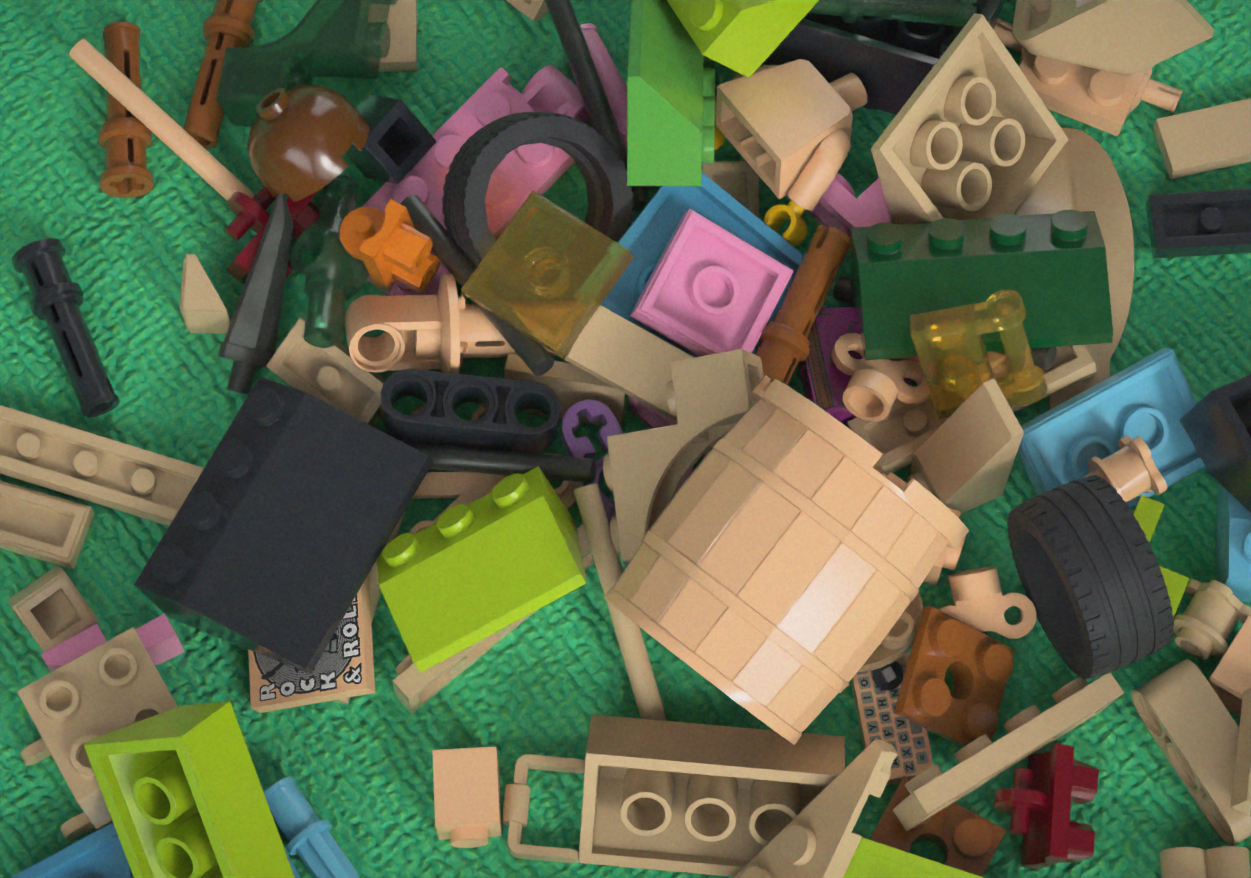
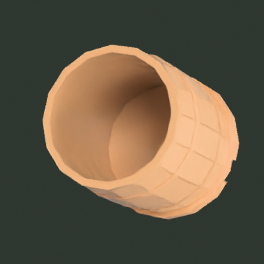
(784, 559)

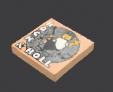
(340, 673)

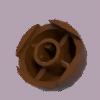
(301, 139)

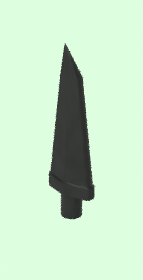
(256, 319)

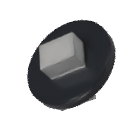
(889, 676)

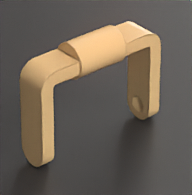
(517, 807)

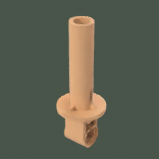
(421, 331)

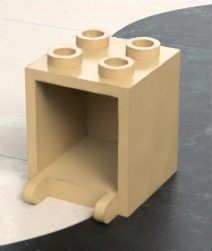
(86, 700)

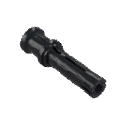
(58, 303)

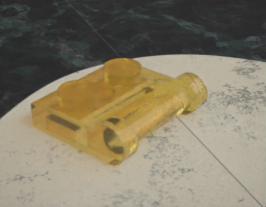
(956, 356)

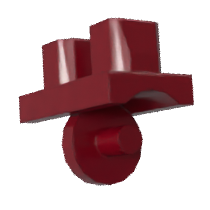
(252, 215)
(1043, 804)

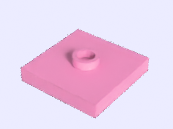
(710, 289)

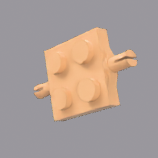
(1088, 93)

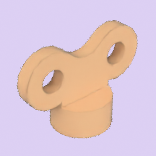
(876, 382)
(982, 605)

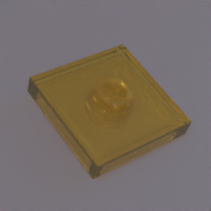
(547, 274)

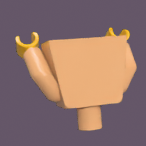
(790, 132)

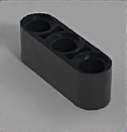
(446, 391)

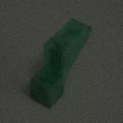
(329, 41)

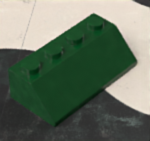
(950, 263)

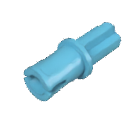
(306, 832)

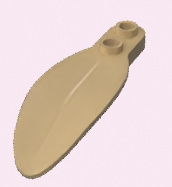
(1087, 181)

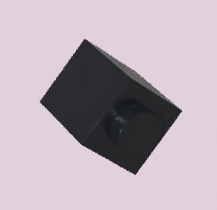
(394, 140)

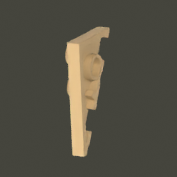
(822, 834)

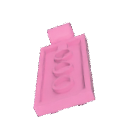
(516, 176)

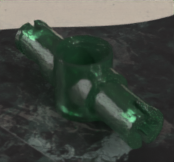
(327, 267)

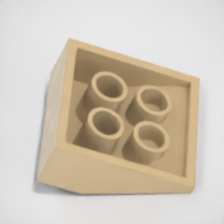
(967, 136)

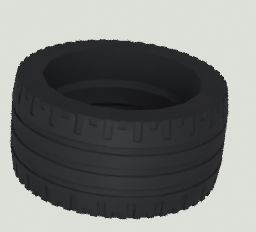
(470, 172)
(1091, 576)

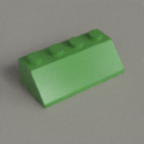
(667, 100)

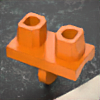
(389, 246)

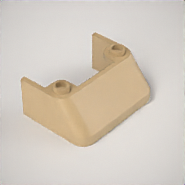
(1109, 33)

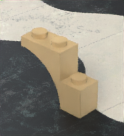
(650, 464)

